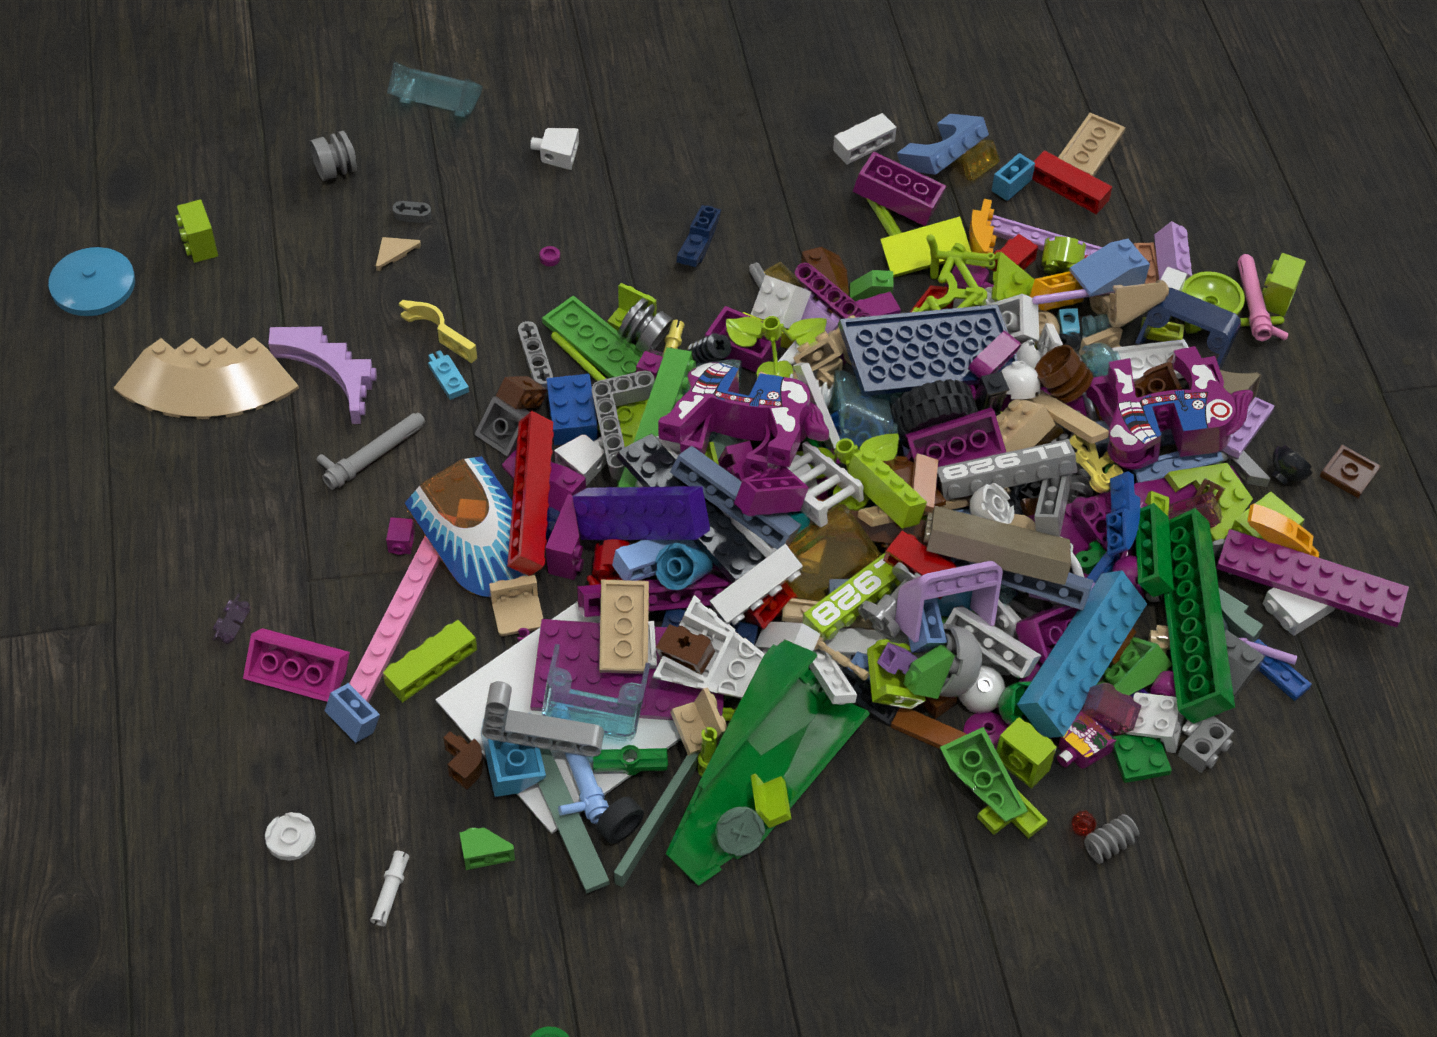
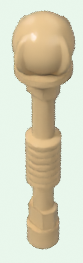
(840, 658)

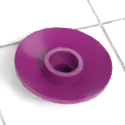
(988, 720)

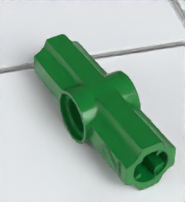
(645, 760)

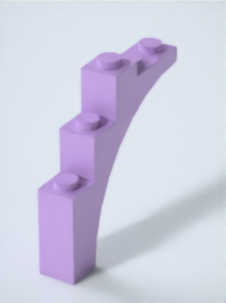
(312, 347)

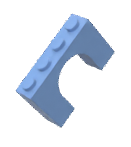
(958, 136)

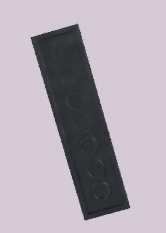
(724, 542)

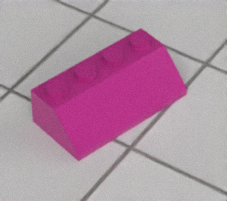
(295, 664)

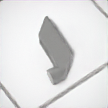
(1247, 469)

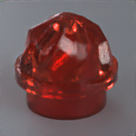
(1083, 823)

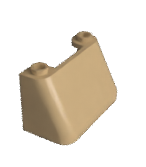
(1129, 301)

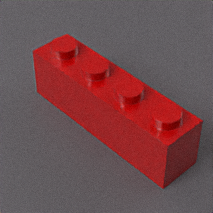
(1071, 182)

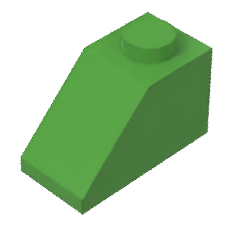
(871, 284)
(929, 672)
(484, 848)

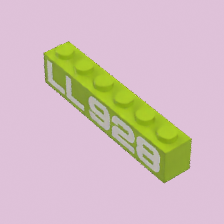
(842, 604)

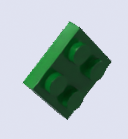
(1140, 757)

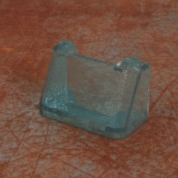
(860, 415)

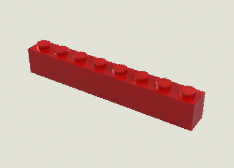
(530, 494)

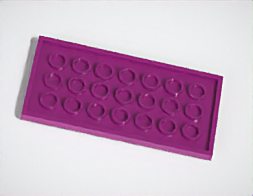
(580, 657)

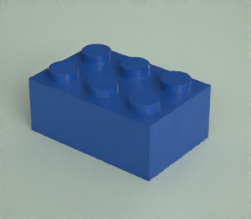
(571, 408)

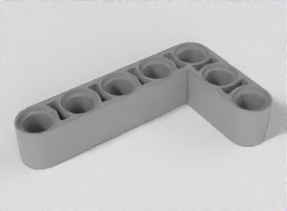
(618, 392)
(535, 729)

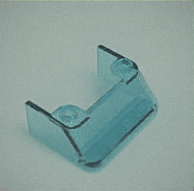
(433, 90)
(615, 715)

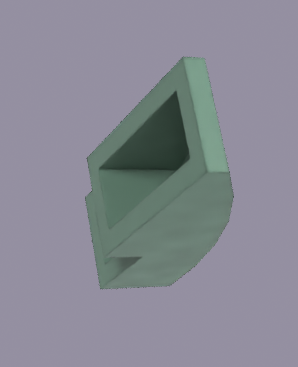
(1238, 622)

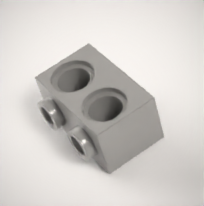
(1203, 741)

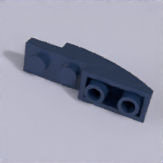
(699, 236)

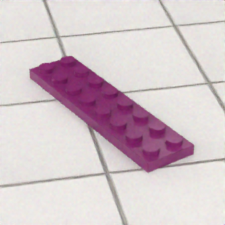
(1313, 578)

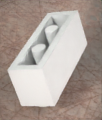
(864, 138)
(793, 632)

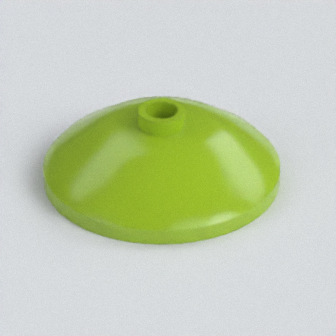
(1216, 289)

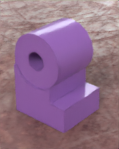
(896, 658)

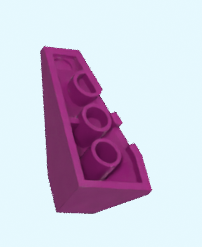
(562, 481)

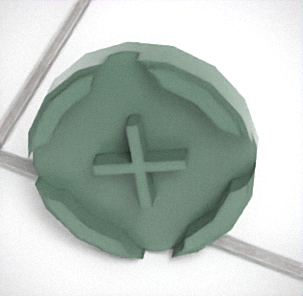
(739, 831)

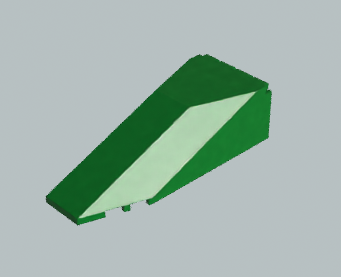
(777, 730)

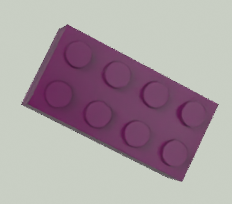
(899, 188)

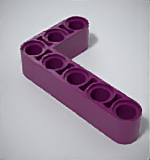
(828, 293)

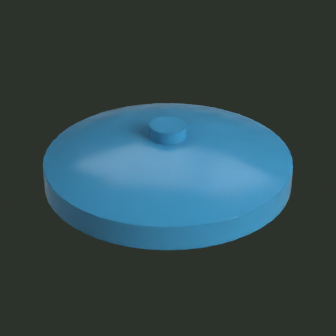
(91, 281)

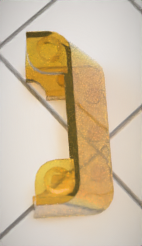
(830, 552)

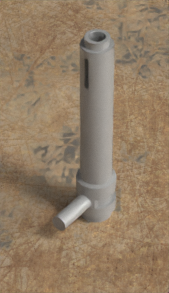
(347, 468)

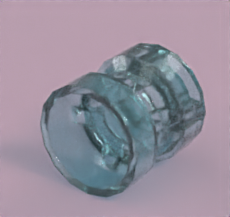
(1094, 325)

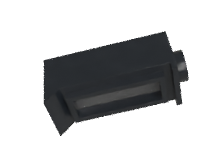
(991, 392)

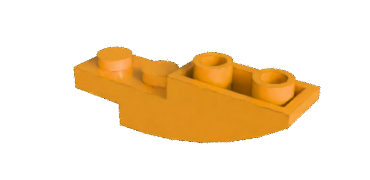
(981, 231)
(1280, 530)

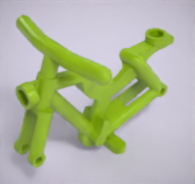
(974, 294)

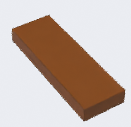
(924, 728)

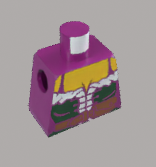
(1084, 742)

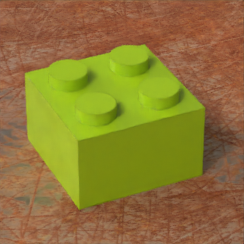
(196, 231)
(1282, 283)
(1025, 752)

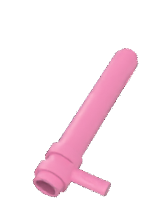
(1259, 318)

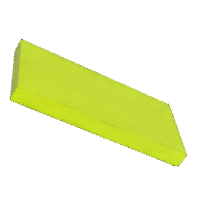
(911, 252)

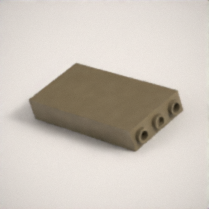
(1005, 544)

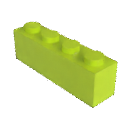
(887, 489)
(429, 660)

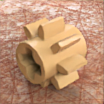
(1161, 637)

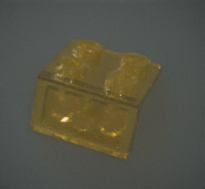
(979, 159)

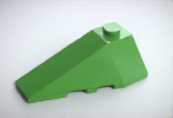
(1137, 667)
(982, 770)

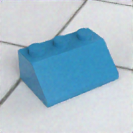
(512, 766)

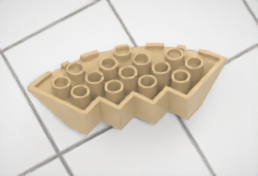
(205, 380)

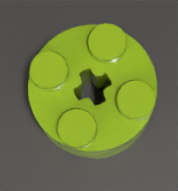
(1061, 254)

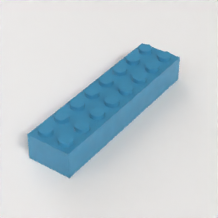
(1082, 655)

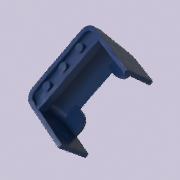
(1219, 321)

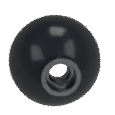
(1289, 465)

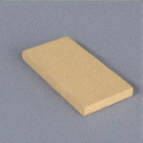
(1092, 143)
(623, 626)

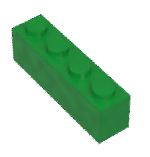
(1154, 551)

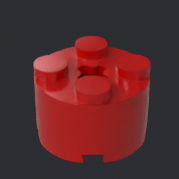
(604, 559)

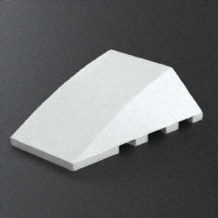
(731, 664)

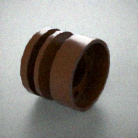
(1064, 373)

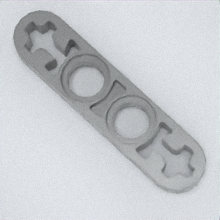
(535, 355)

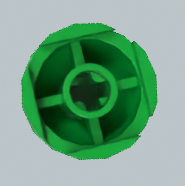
(1008, 702)

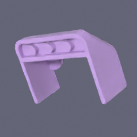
(980, 578)

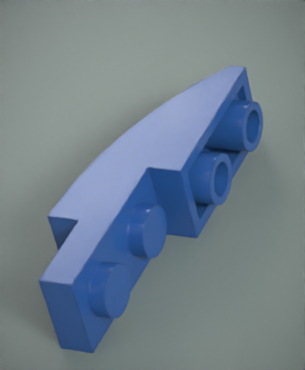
(1124, 516)

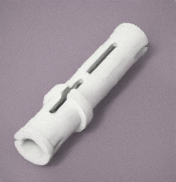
(393, 878)

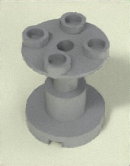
(884, 612)

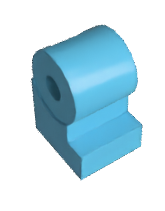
(1068, 324)

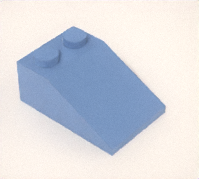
(1111, 265)

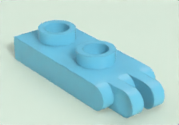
(447, 375)

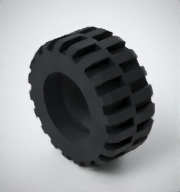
(931, 405)

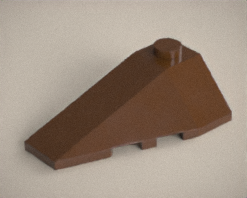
(830, 266)
(1154, 380)

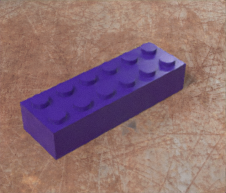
(641, 513)

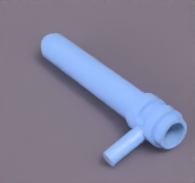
(590, 796)

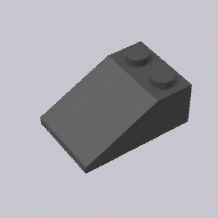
(1243, 662)

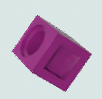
(400, 536)

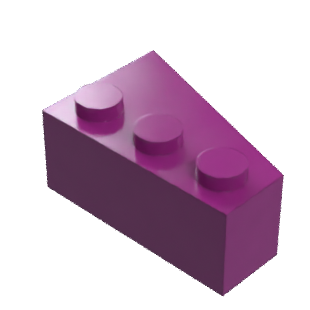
(771, 492)

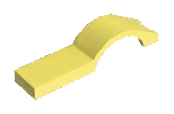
(446, 335)

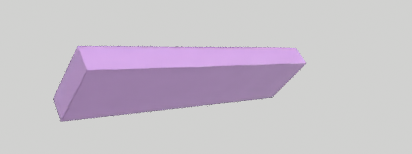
(1256, 416)

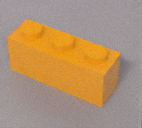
(1055, 284)

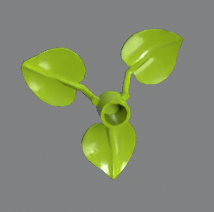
(747, 329)
(883, 446)

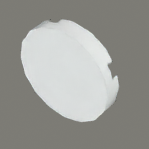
(290, 836)

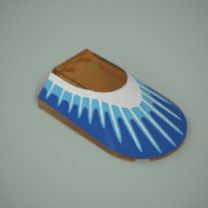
(467, 523)

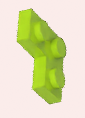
(1028, 823)

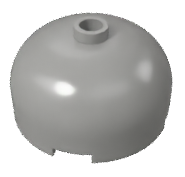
(966, 663)

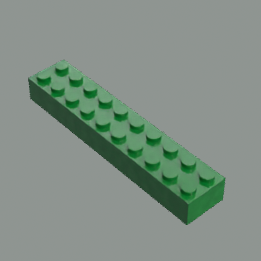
(1196, 622)

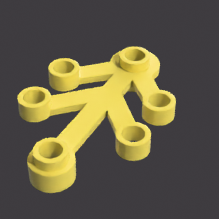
(1099, 481)

